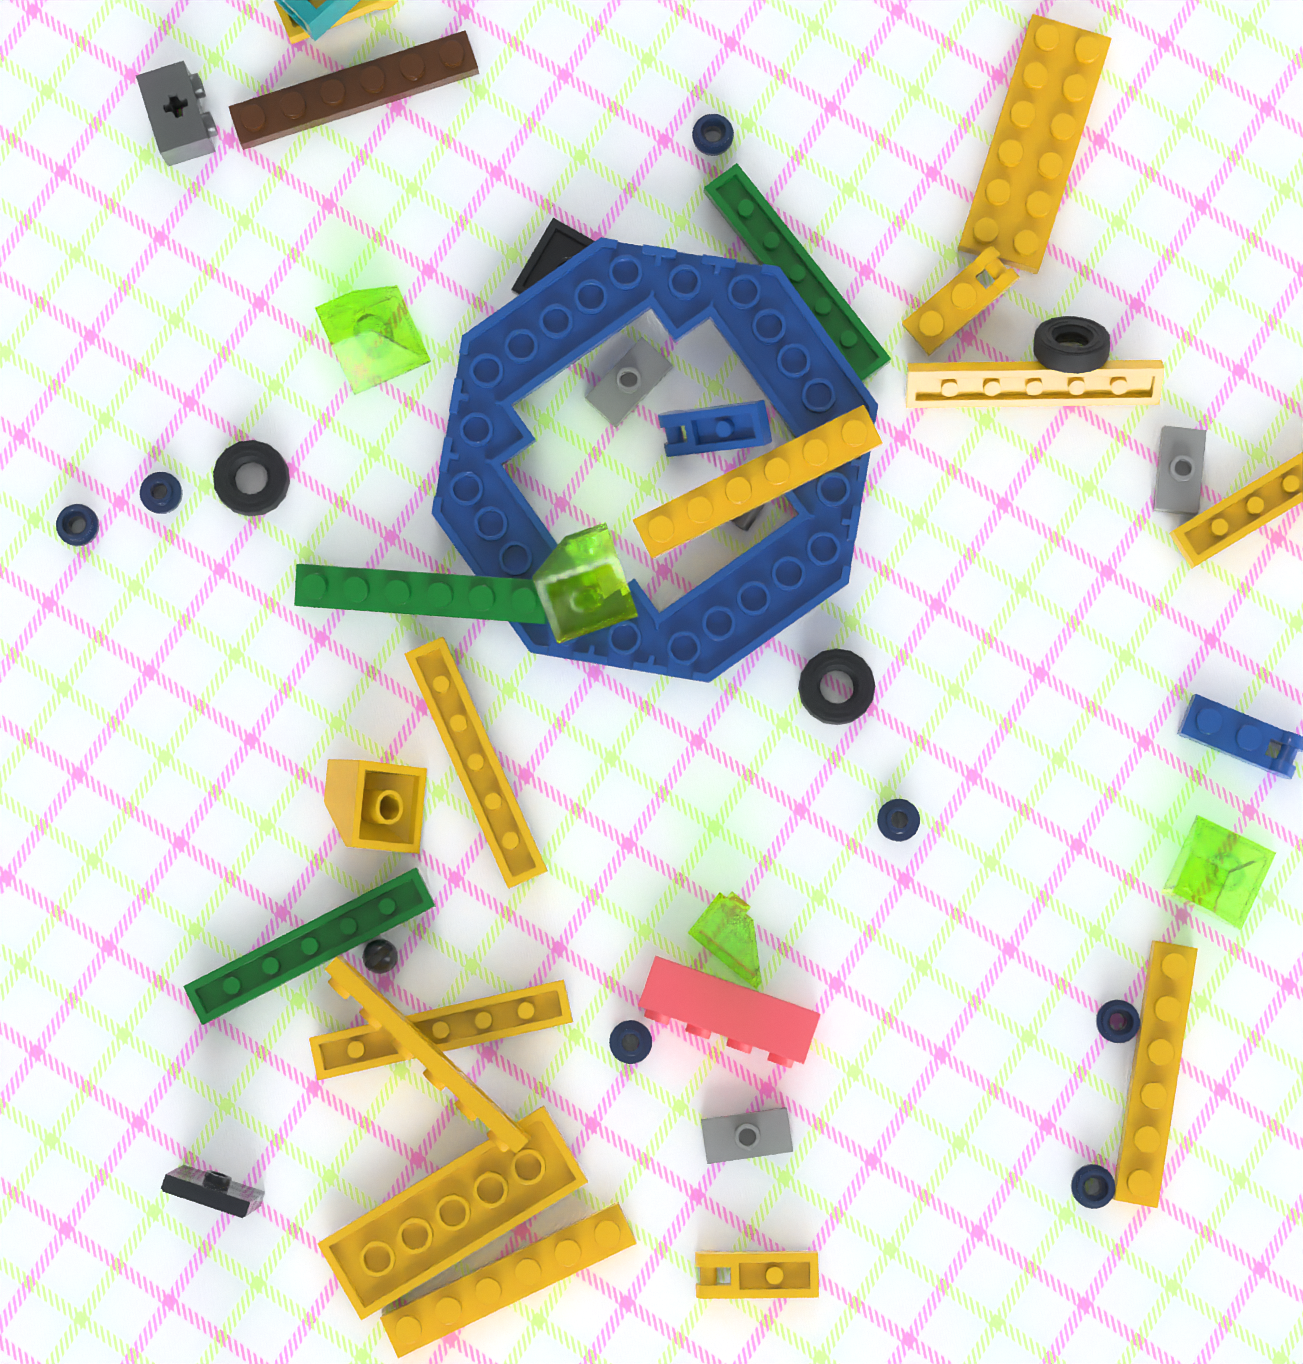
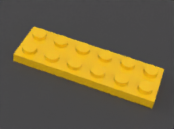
(1035, 143)
(450, 1215)

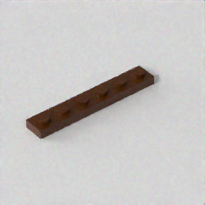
(354, 90)

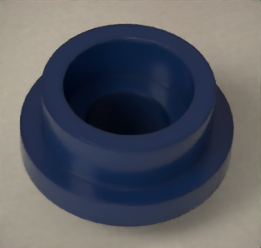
(717, 123)
(170, 501)
(69, 516)
(886, 827)
(1130, 1026)
(630, 1027)
(1106, 1186)

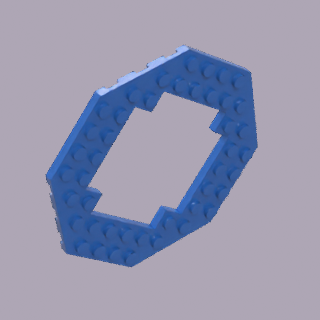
(567, 319)

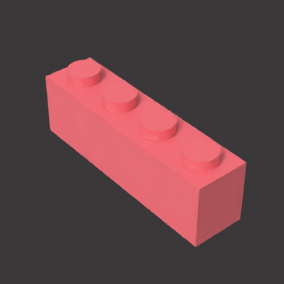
(728, 1010)

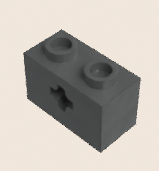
(165, 92)

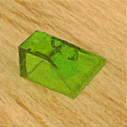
(372, 336)
(584, 585)
(1218, 872)
(730, 935)

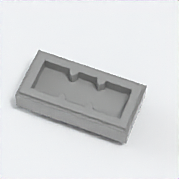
(628, 382)
(1179, 470)
(747, 1135)

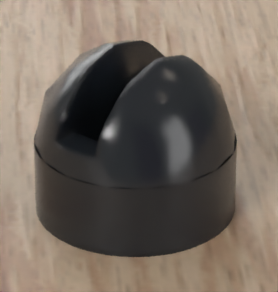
(387, 963)

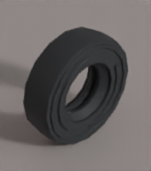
(1066, 358)
(251, 452)
(855, 668)

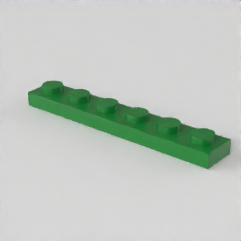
(776, 245)
(418, 593)
(309, 946)

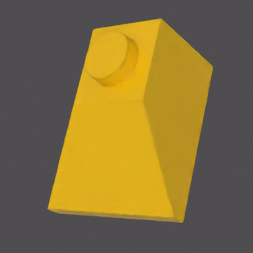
(376, 804)

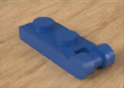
(716, 428)
(1240, 736)

